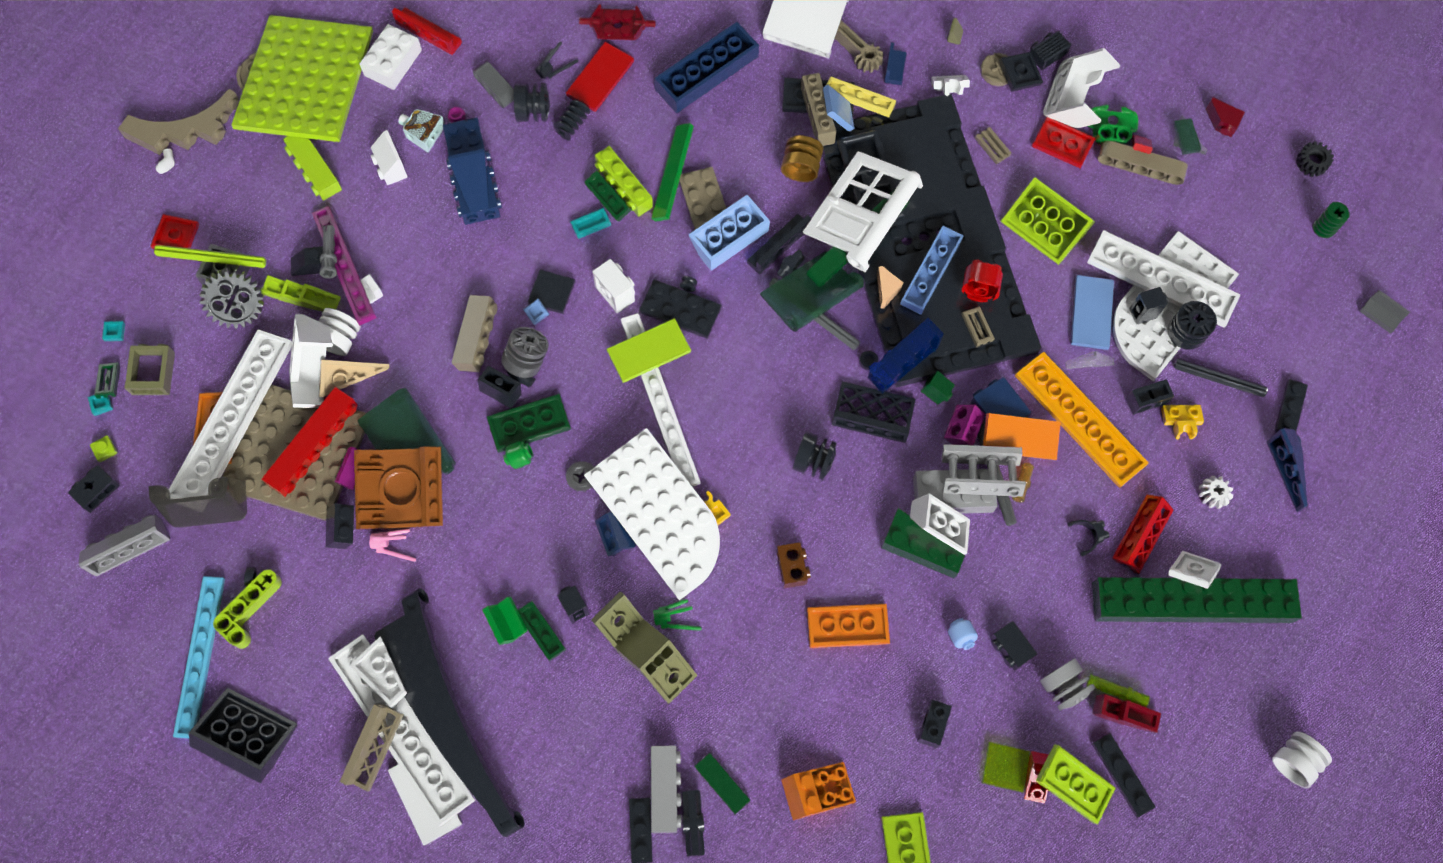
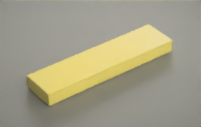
(863, 97)

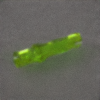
(1118, 690)

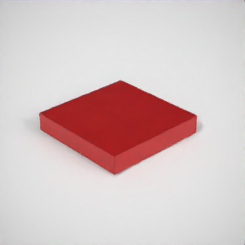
(175, 232)

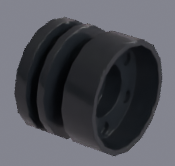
(531, 102)
(1192, 325)
(814, 455)

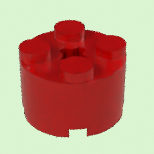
(982, 281)

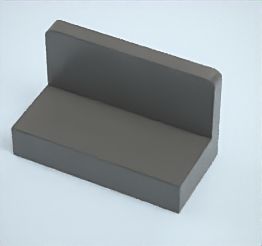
(1384, 311)

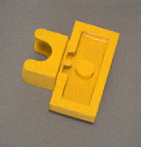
(1183, 418)

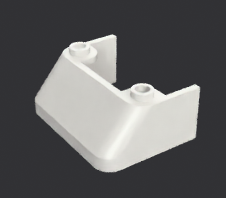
(1072, 84)
(307, 350)

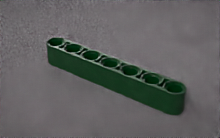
(835, 258)

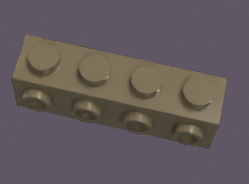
(474, 333)

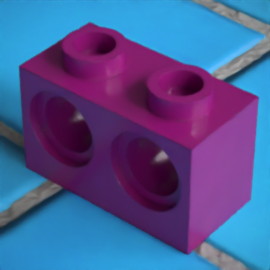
(964, 425)

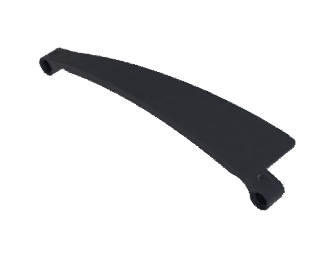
(435, 706)

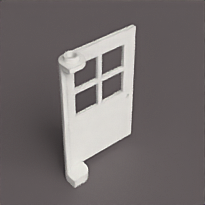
(855, 227)

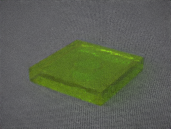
(1005, 767)

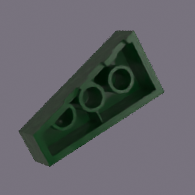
(917, 545)

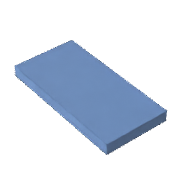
(1092, 312)

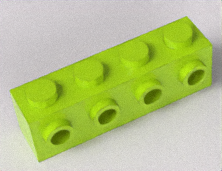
(623, 181)

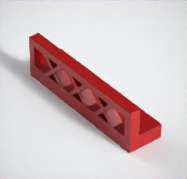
(427, 30)
(1140, 530)

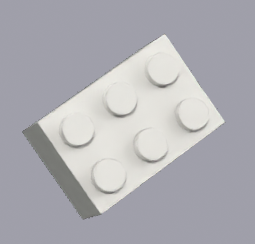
(390, 56)

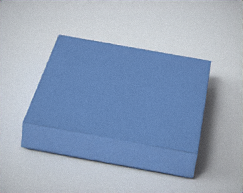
(838, 108)

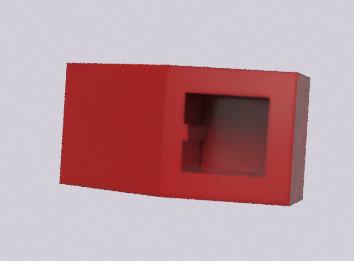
(1033, 790)

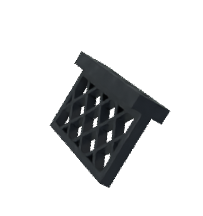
(885, 429)

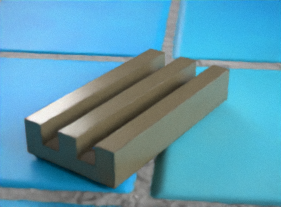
(995, 143)
(990, 338)

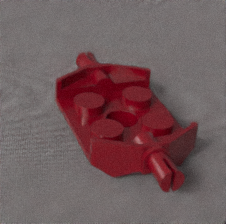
(604, 19)

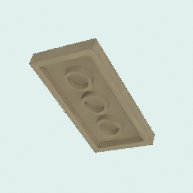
(702, 195)

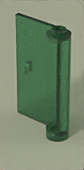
(800, 300)
(402, 425)

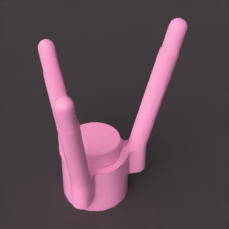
(381, 540)

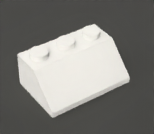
(941, 521)

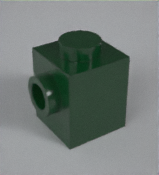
(938, 388)

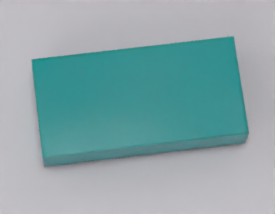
(590, 223)

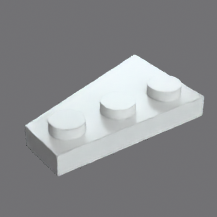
(380, 673)

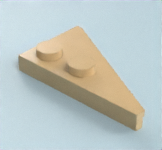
(345, 373)

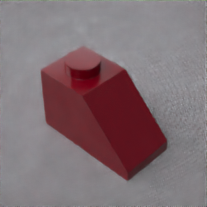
(1224, 116)

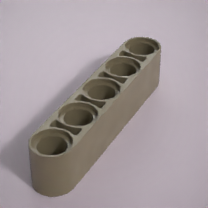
(1141, 163)

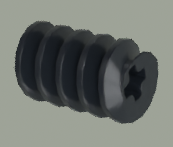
(570, 118)

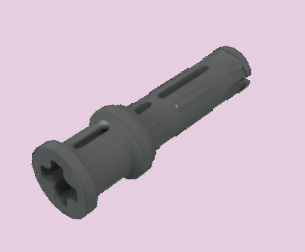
(328, 257)

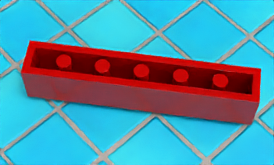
(310, 442)

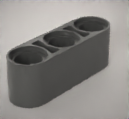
(494, 84)

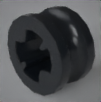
(688, 283)

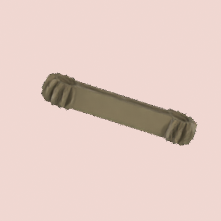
(859, 49)

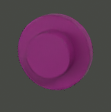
(456, 114)

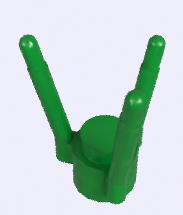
(663, 616)

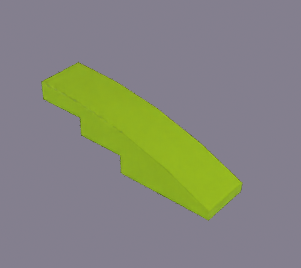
(300, 295)

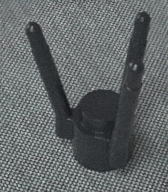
(544, 69)

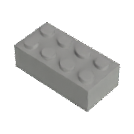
(933, 483)

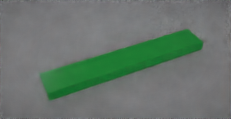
(672, 172)

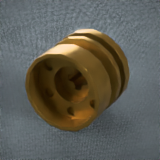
(802, 158)

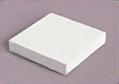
(1194, 569)

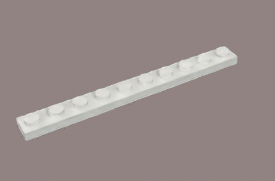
(664, 410)

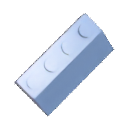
(729, 232)

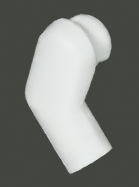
(166, 163)

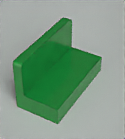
(505, 621)

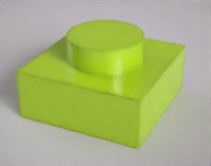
(103, 448)

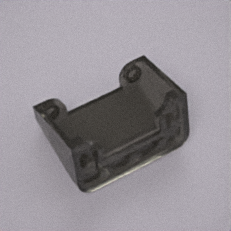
(223, 504)

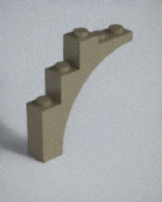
(183, 132)

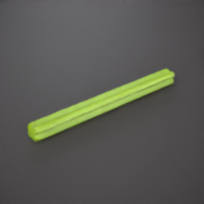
(210, 256)

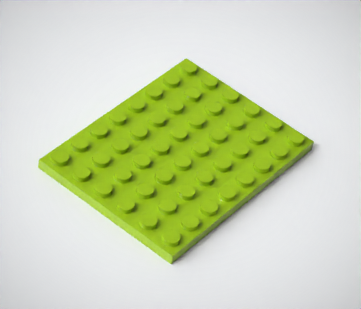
(303, 78)

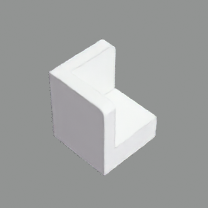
(371, 288)

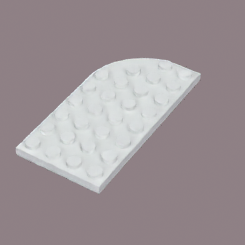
(1148, 343)
(659, 512)

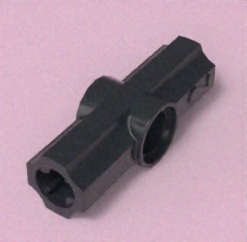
(693, 823)

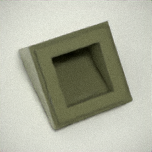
(955, 33)

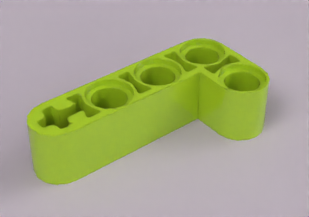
(250, 607)

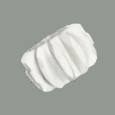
(1215, 492)

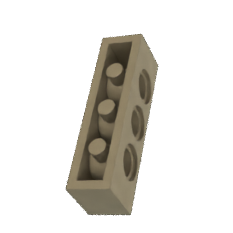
(813, 96)

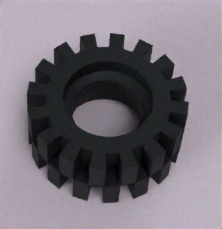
(1318, 151)

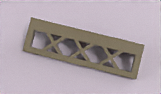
(365, 743)

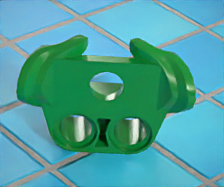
(1126, 124)

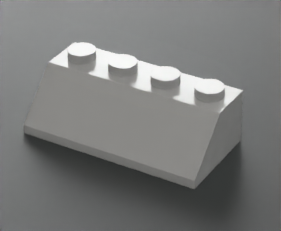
(123, 545)

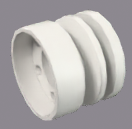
(343, 328)
(1302, 759)

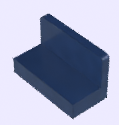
(895, 66)
(613, 534)

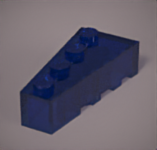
(905, 355)

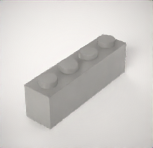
(664, 789)

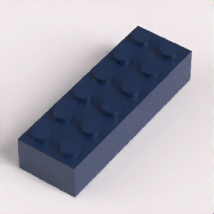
(706, 67)

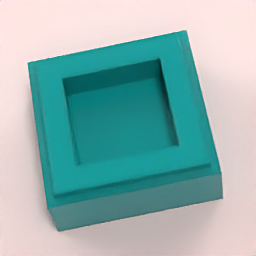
(113, 331)
(100, 406)

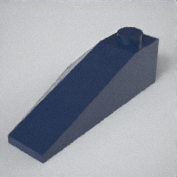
(1288, 456)

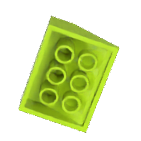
(1047, 221)

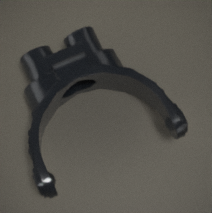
(790, 263)
(1096, 529)

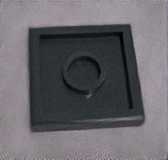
(1020, 71)
(552, 291)

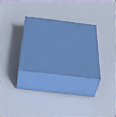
(536, 311)

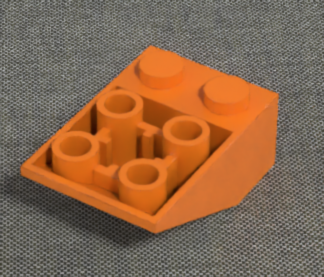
(818, 790)

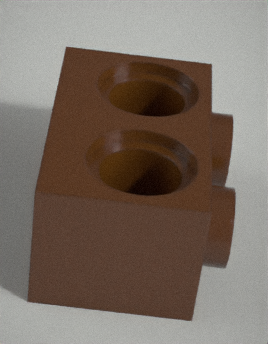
(788, 565)

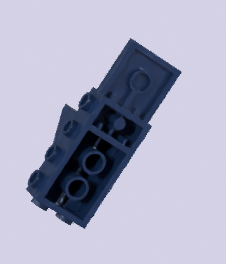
(471, 172)

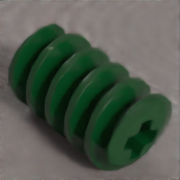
(1331, 220)

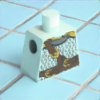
(422, 128)

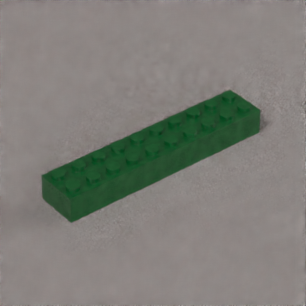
(1180, 601)

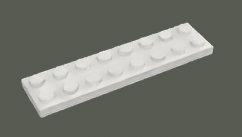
(1153, 271)

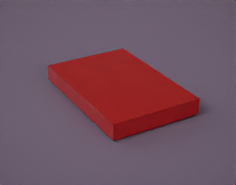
(1063, 142)

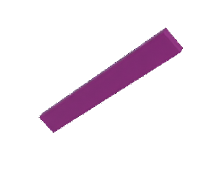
(346, 270)

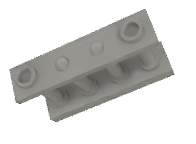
(983, 455)

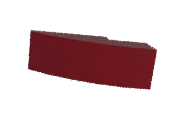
(1126, 713)

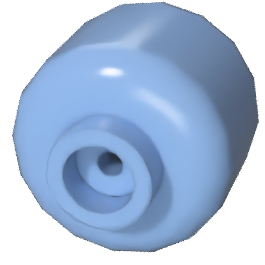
(962, 634)

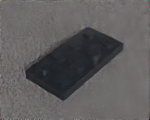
(793, 97)
(689, 310)

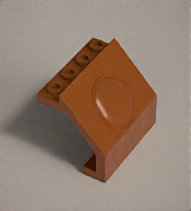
(398, 488)

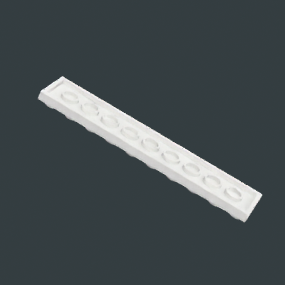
(231, 415)
(411, 746)

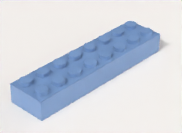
(931, 270)

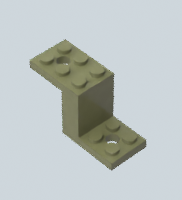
(644, 647)

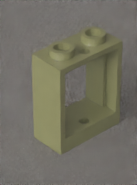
(159, 387)

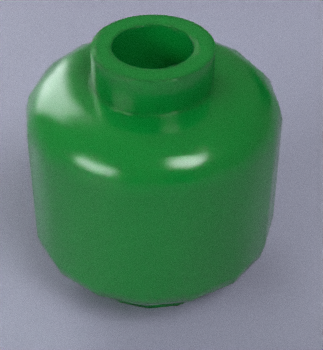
(518, 455)

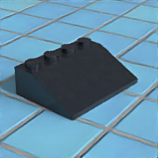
(242, 735)

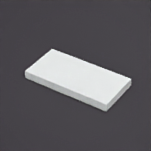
(422, 819)

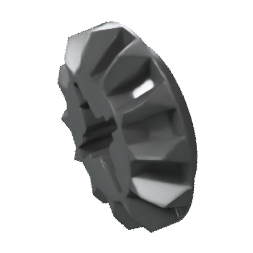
(577, 469)

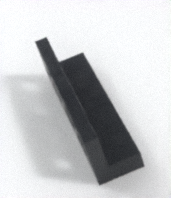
(778, 244)

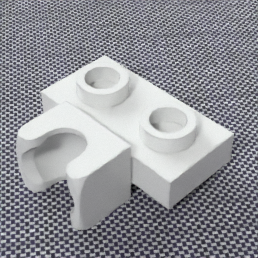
(950, 84)

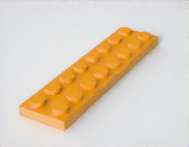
(1081, 419)

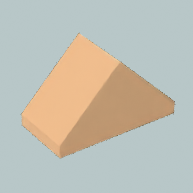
(888, 286)

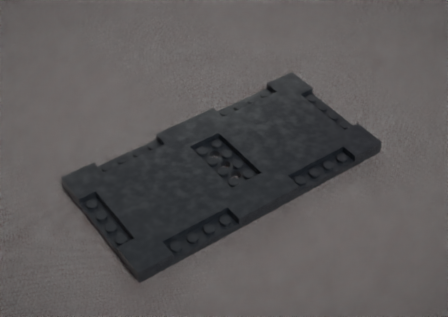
(931, 142)

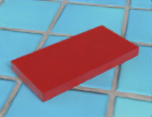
(600, 76)

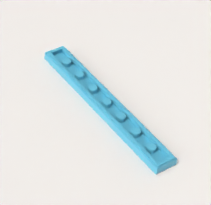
(199, 656)

